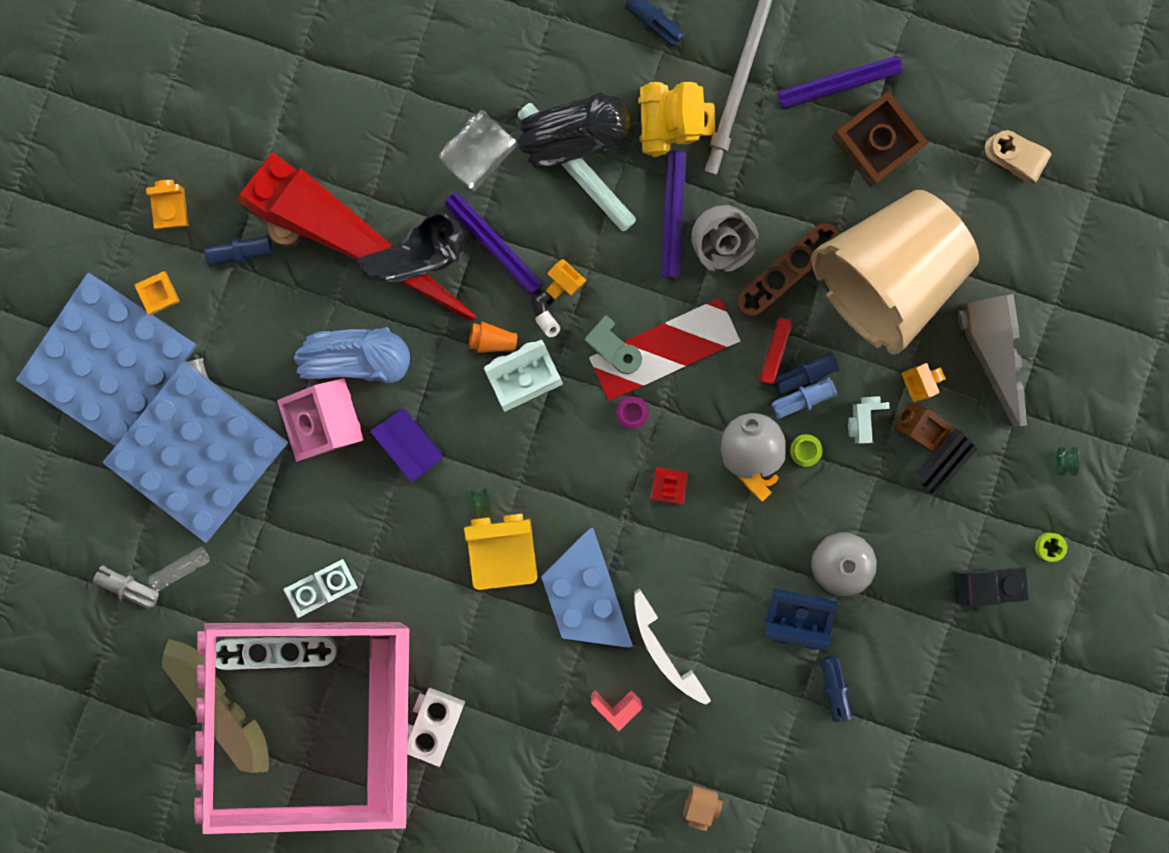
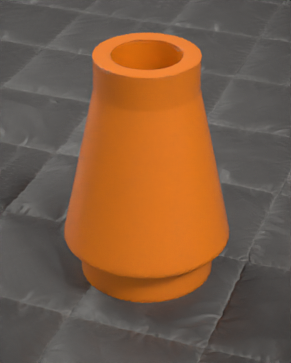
(490, 338)

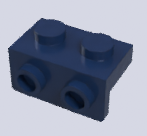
(800, 619)

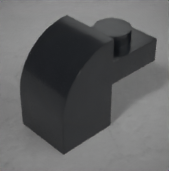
(991, 587)

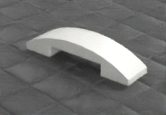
(688, 682)

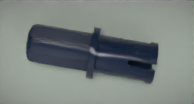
(655, 20)
(806, 373)
(836, 689)

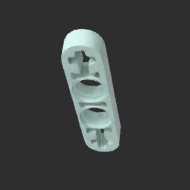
(274, 655)

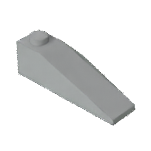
(991, 330)

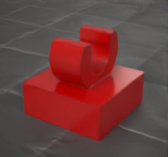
(669, 485)

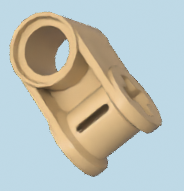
(1023, 157)

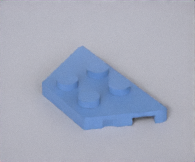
(585, 596)

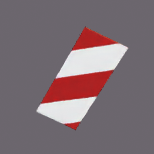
(670, 348)

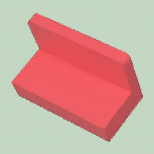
(621, 713)

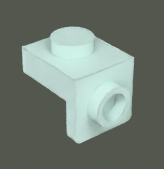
(860, 424)

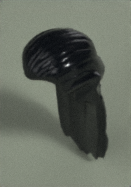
(575, 130)
(424, 250)

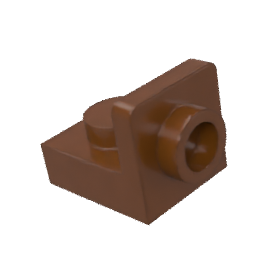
(923, 426)

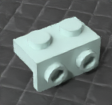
(523, 375)

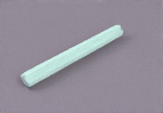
(593, 185)

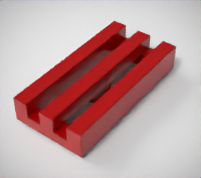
(775, 351)

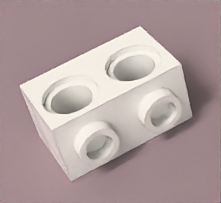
(439, 728)

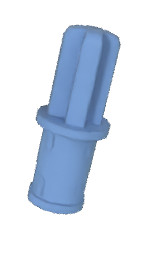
(805, 398)

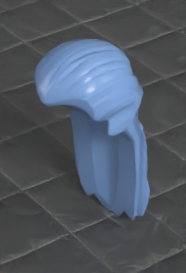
(354, 354)

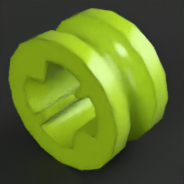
(1042, 552)

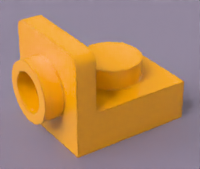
(168, 205)

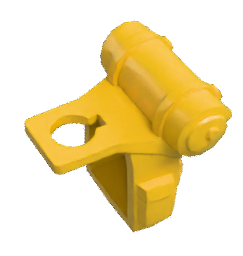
(673, 116)

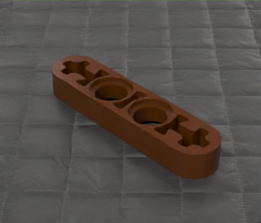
(786, 268)

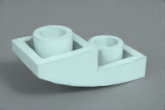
(320, 588)

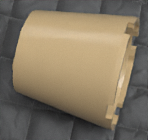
(896, 268)

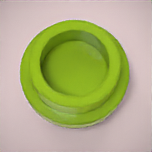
(806, 450)

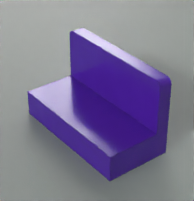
(407, 444)

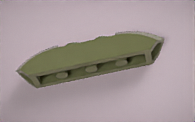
(241, 741)

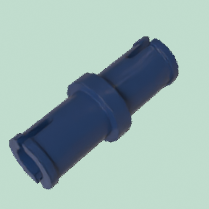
(238, 250)

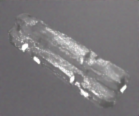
(179, 569)

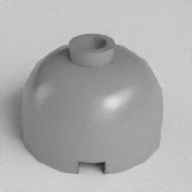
(724, 238)
(753, 445)
(843, 564)

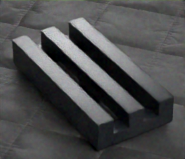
(945, 462)

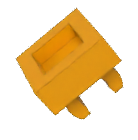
(565, 279)
(157, 293)
(922, 381)
(758, 485)

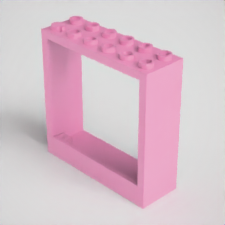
(385, 735)

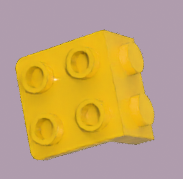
(501, 552)

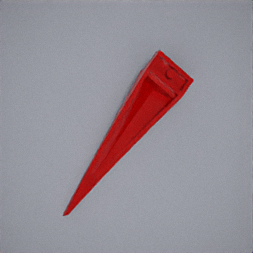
(305, 207)

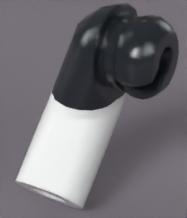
(542, 315)

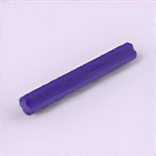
(840, 82)
(673, 214)
(493, 243)

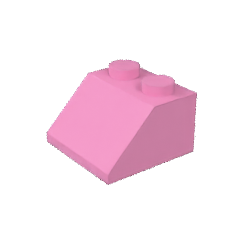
(320, 419)

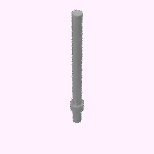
(720, 141)

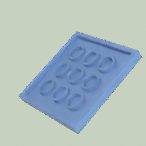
(104, 359)
(195, 452)

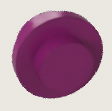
(632, 412)

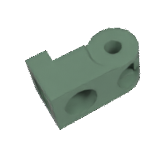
(618, 354)

